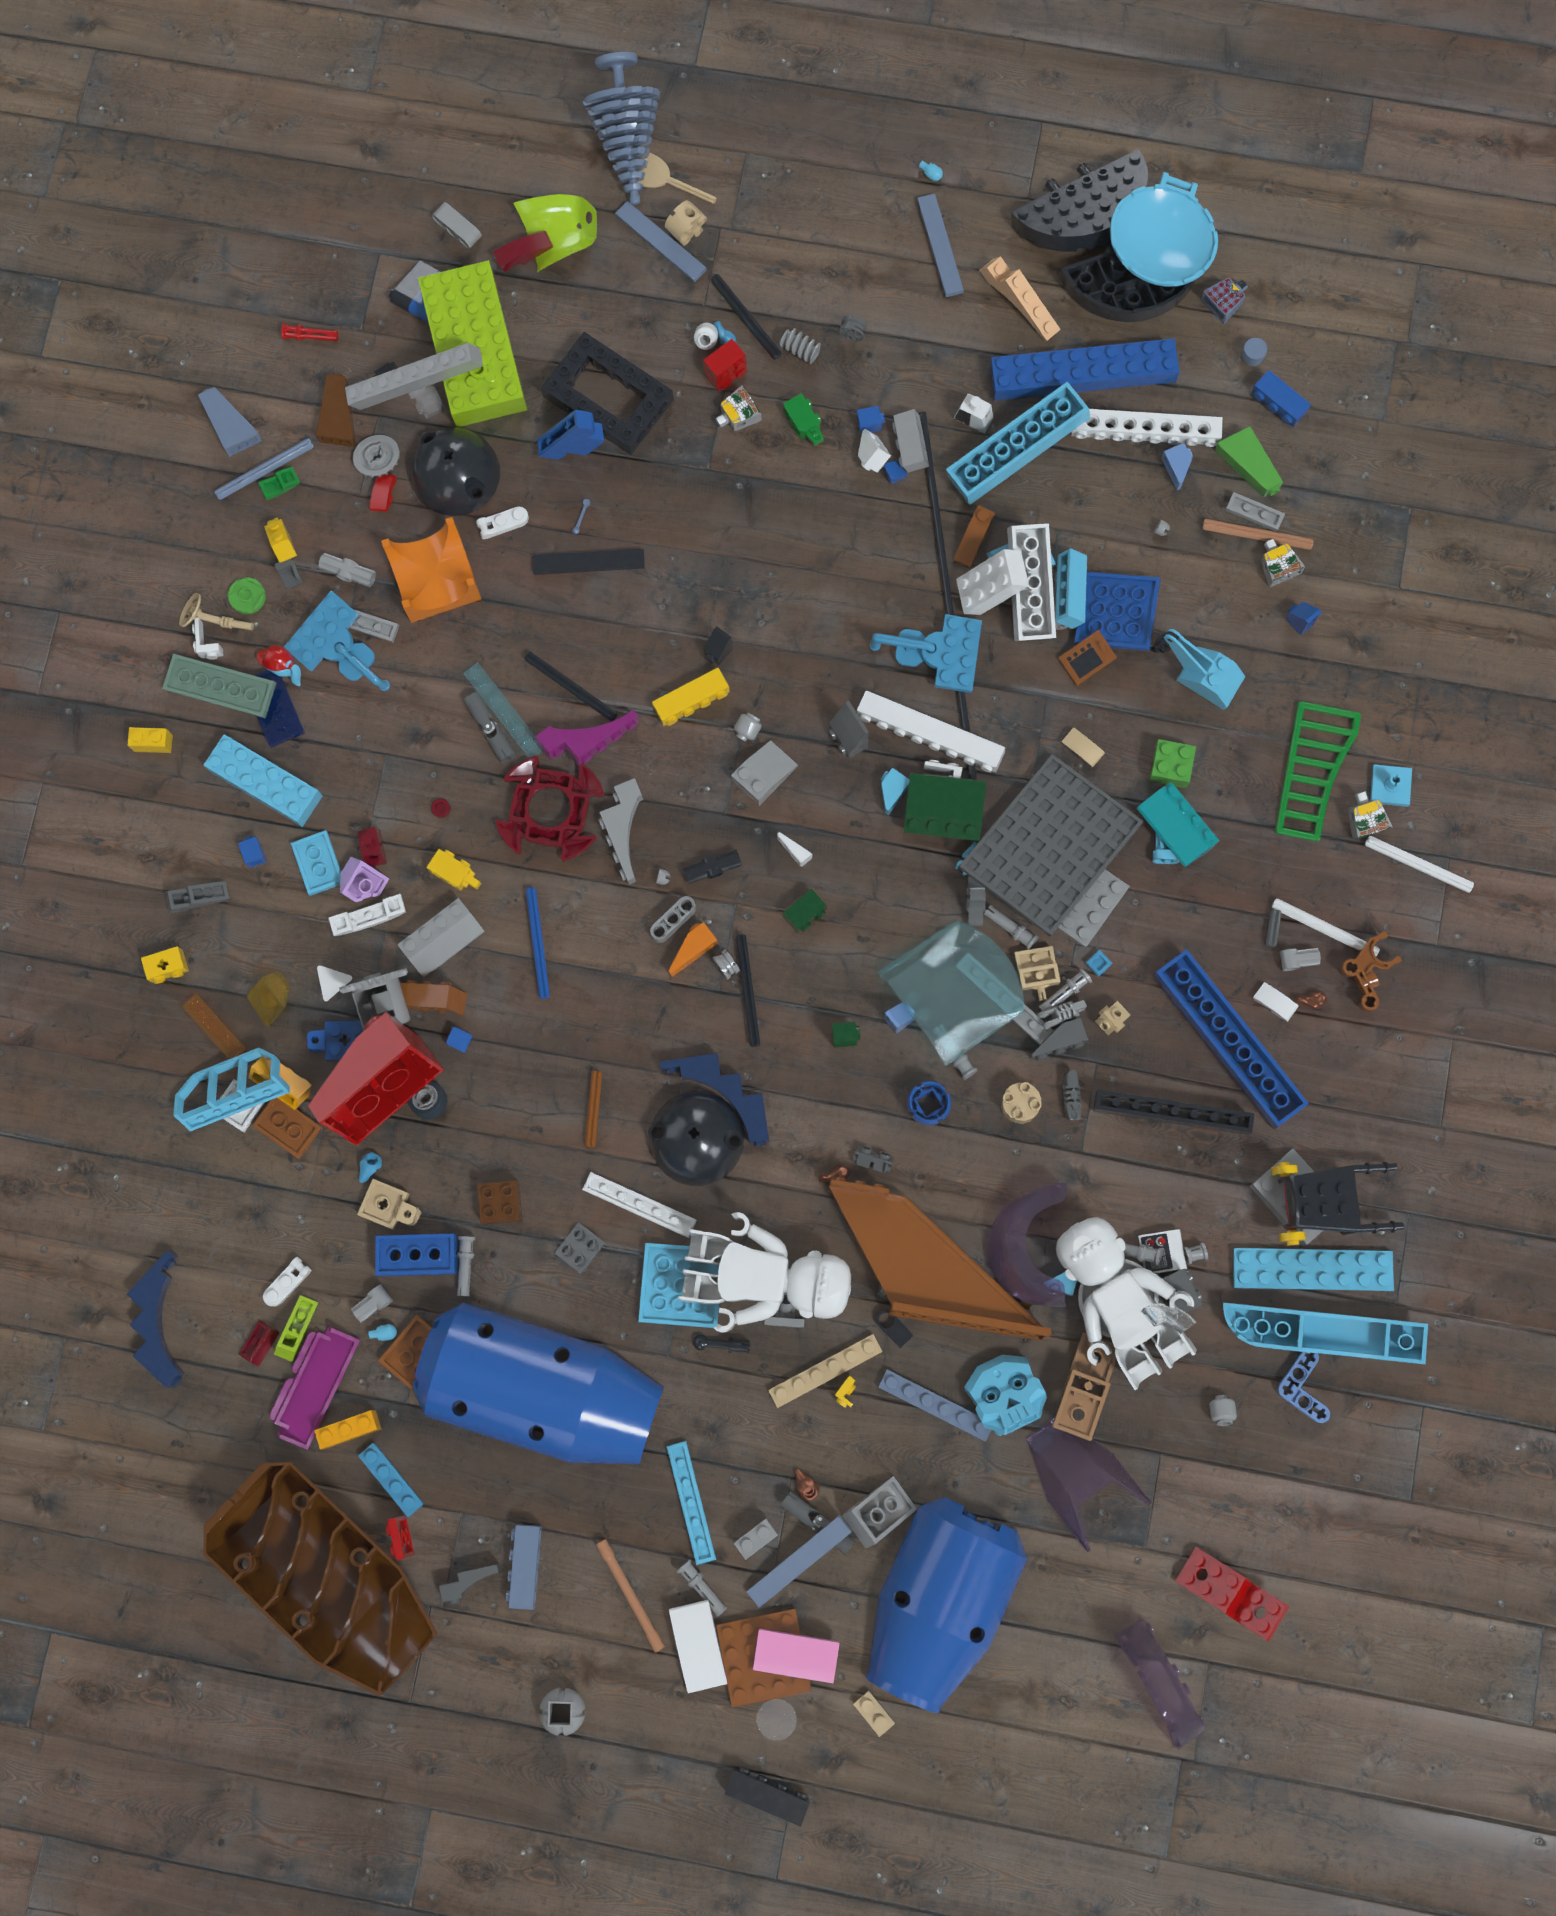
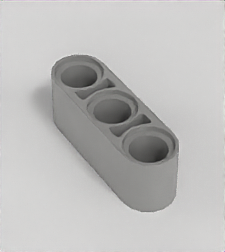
(456, 225)
(675, 910)

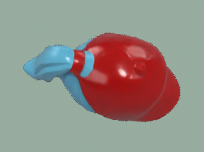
(280, 662)

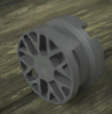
(852, 328)

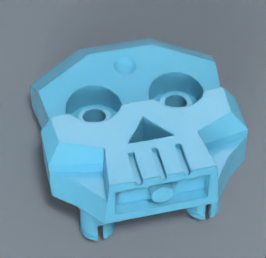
(999, 1379)

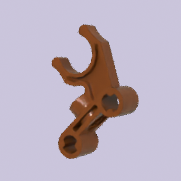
(1363, 972)

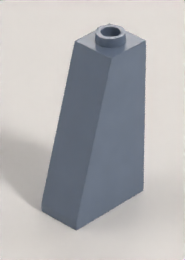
(231, 427)

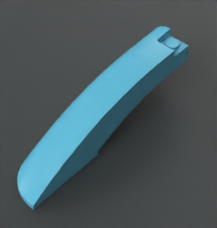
(1328, 1333)

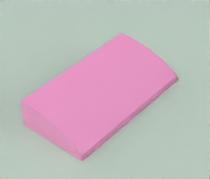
(796, 1655)

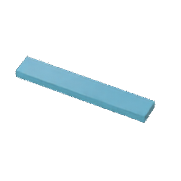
(691, 1503)

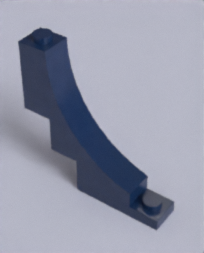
(706, 1071)
(150, 1295)

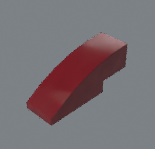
(522, 250)

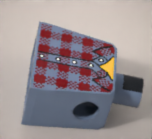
(1224, 298)

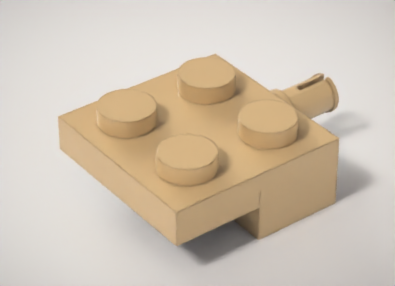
(1037, 969)

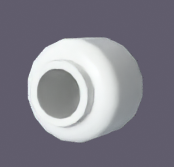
(706, 336)

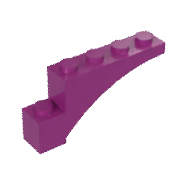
(584, 743)

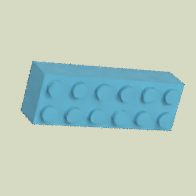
(263, 780)

